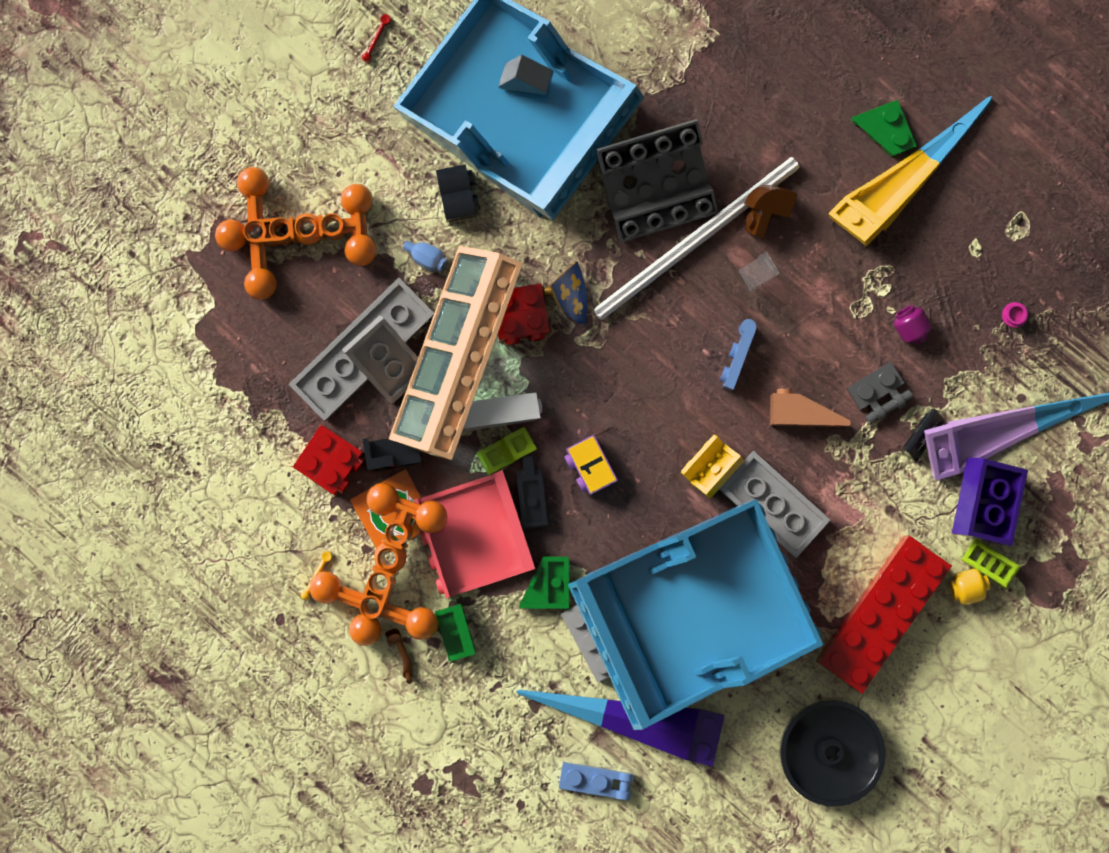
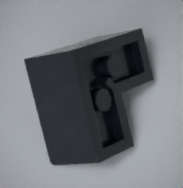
(388, 454)

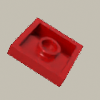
(524, 316)
(329, 460)

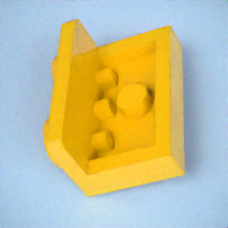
(712, 466)

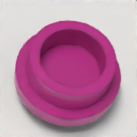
(1015, 315)

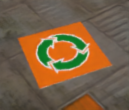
(376, 524)

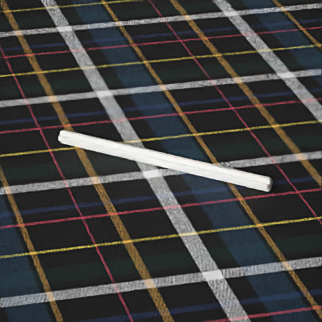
(691, 242)

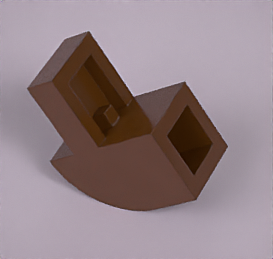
(767, 201)

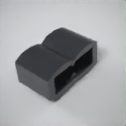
(456, 193)

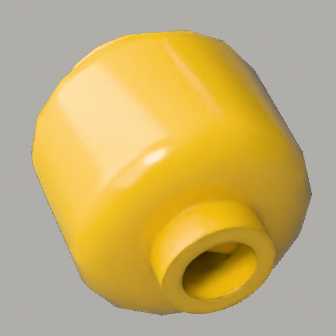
(969, 586)

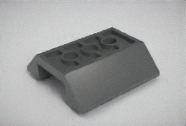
(659, 194)

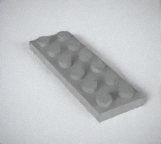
(332, 375)

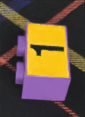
(591, 465)

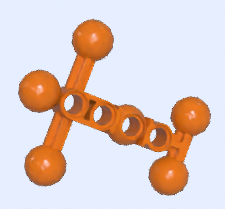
(253, 184)
(365, 627)

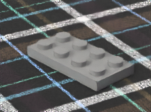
(786, 509)

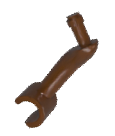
(394, 637)

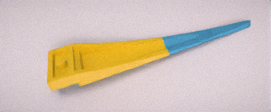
(881, 200)

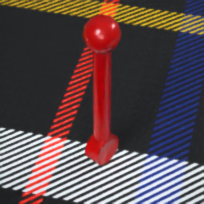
(385, 20)

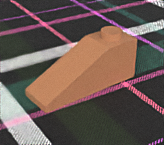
(799, 411)

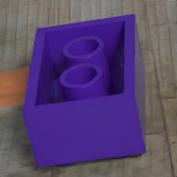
(989, 501)

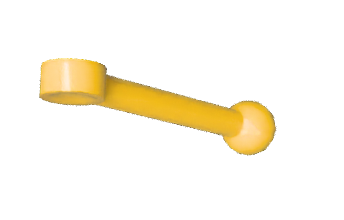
(326, 557)

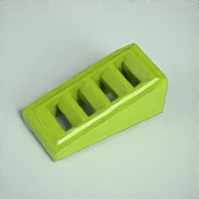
(995, 556)

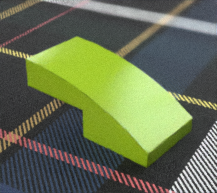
(506, 451)

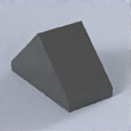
(526, 76)

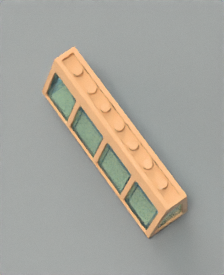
(455, 351)

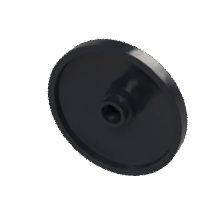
(832, 753)

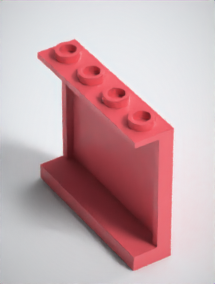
(480, 538)

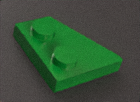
(887, 128)
(548, 586)

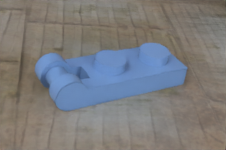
(738, 353)
(595, 780)

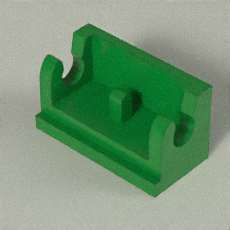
(455, 632)

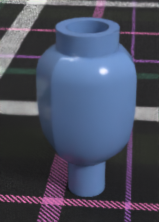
(426, 256)

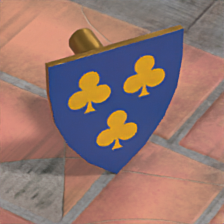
(570, 293)

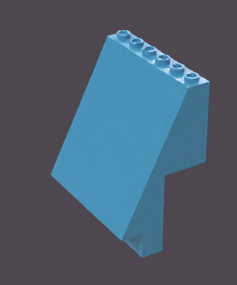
(518, 140)
(696, 614)

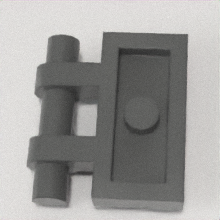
(875, 386)

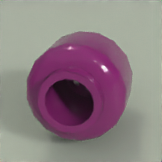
(912, 325)

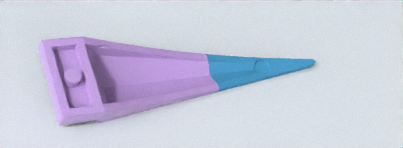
(991, 433)

